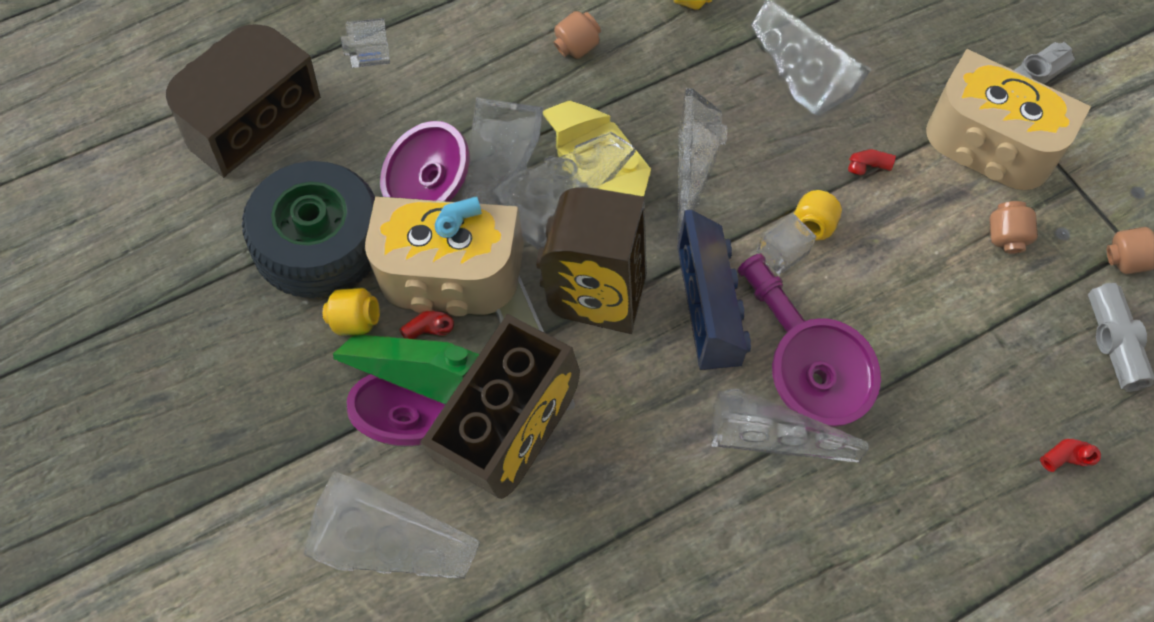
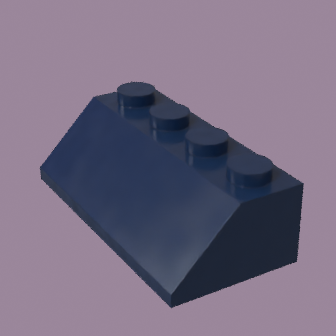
(711, 293)

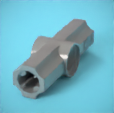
(1047, 63)
(1121, 337)

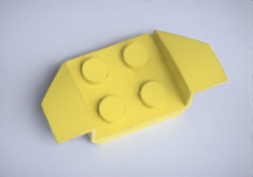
(580, 123)

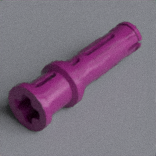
(769, 289)

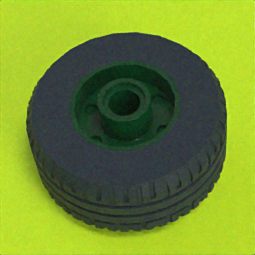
(310, 228)

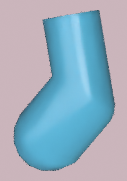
(454, 214)

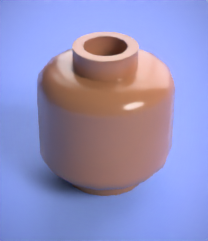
(577, 34)
(1013, 226)
(1132, 250)

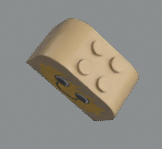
(1003, 123)
(454, 275)

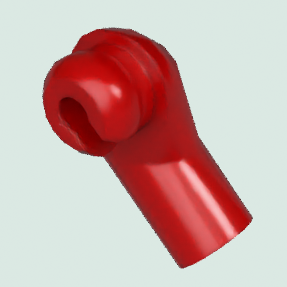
(871, 158)
(429, 323)
(1071, 452)

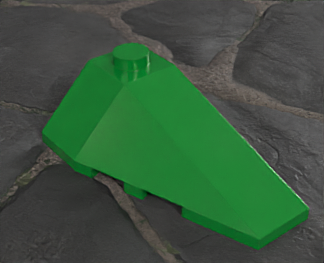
(417, 365)

